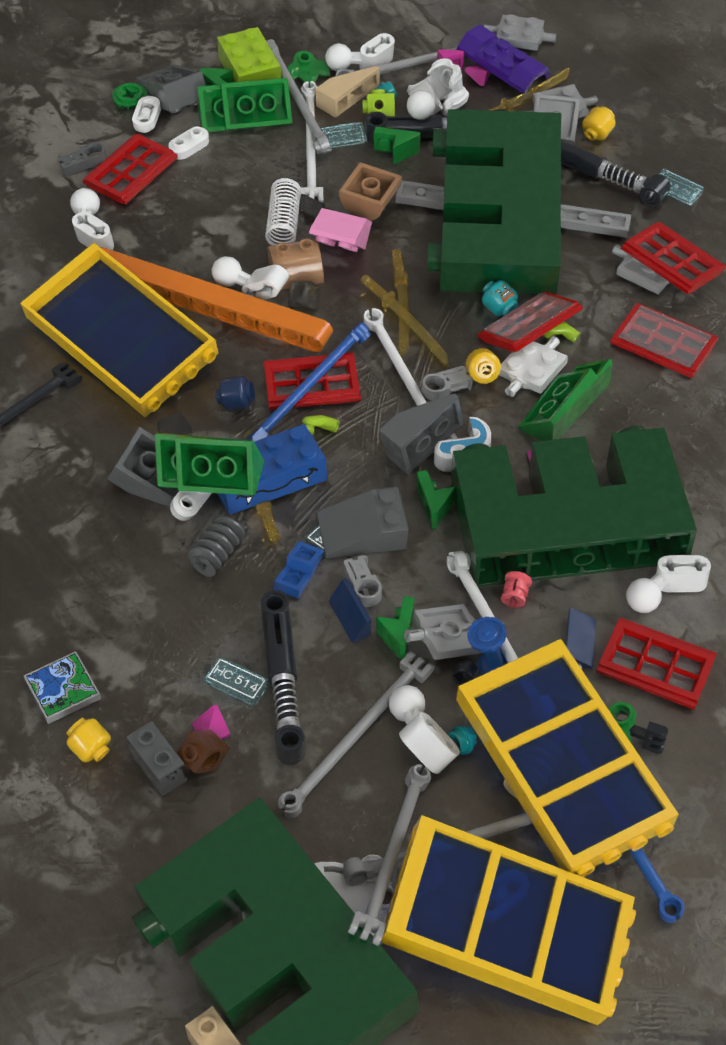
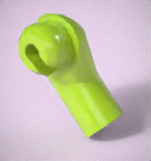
(564, 329)
(322, 422)

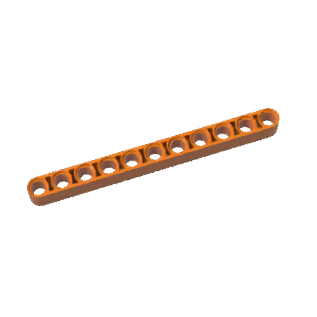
(230, 305)

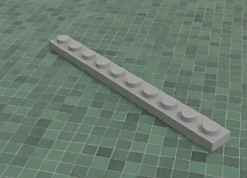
(571, 216)

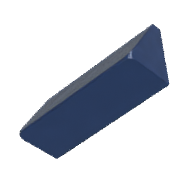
(350, 611)
(581, 637)

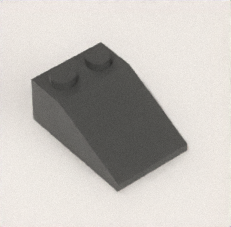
(173, 86)
(416, 431)
(138, 470)
(364, 524)

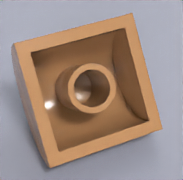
(369, 191)
(299, 259)

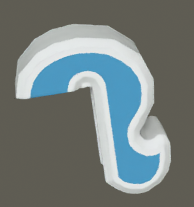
(478, 433)

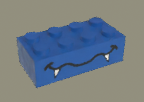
(290, 465)

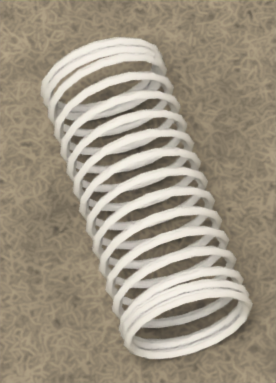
(273, 197)

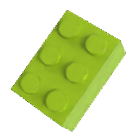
(248, 56)

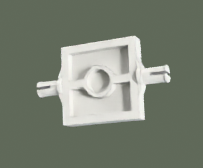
(533, 366)

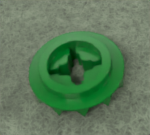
(134, 90)

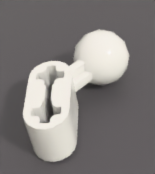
(373, 53)
(423, 101)
(87, 227)
(262, 283)
(673, 574)
(421, 733)

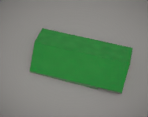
(244, 105)
(567, 400)
(208, 464)

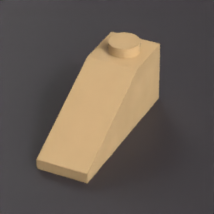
(345, 90)

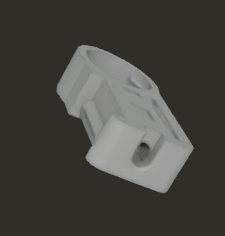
(448, 380)
(361, 579)

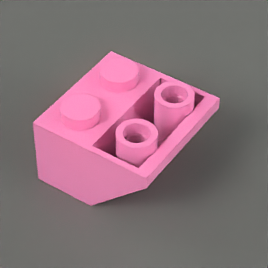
(341, 228)

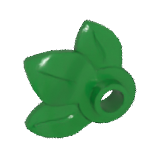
(309, 68)

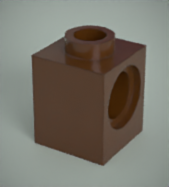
(203, 751)

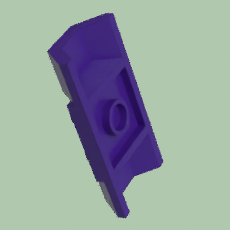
(501, 58)

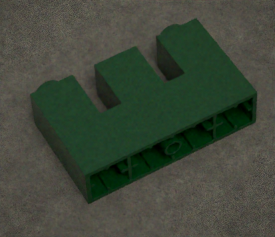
(499, 201)
(570, 520)
(289, 937)

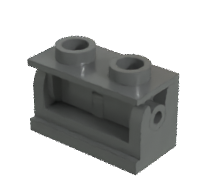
(156, 758)

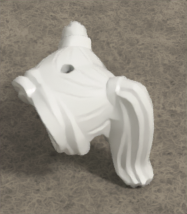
(448, 84)

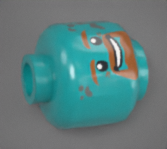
(499, 298)

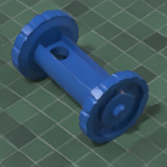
(487, 636)

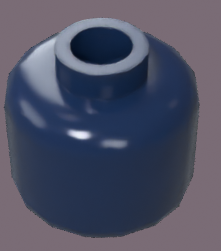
(235, 393)

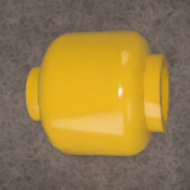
(598, 123)
(483, 366)
(88, 740)

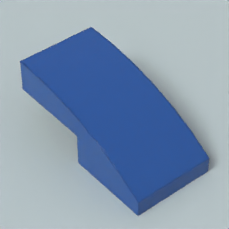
(299, 569)

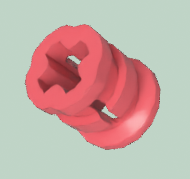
(515, 589)

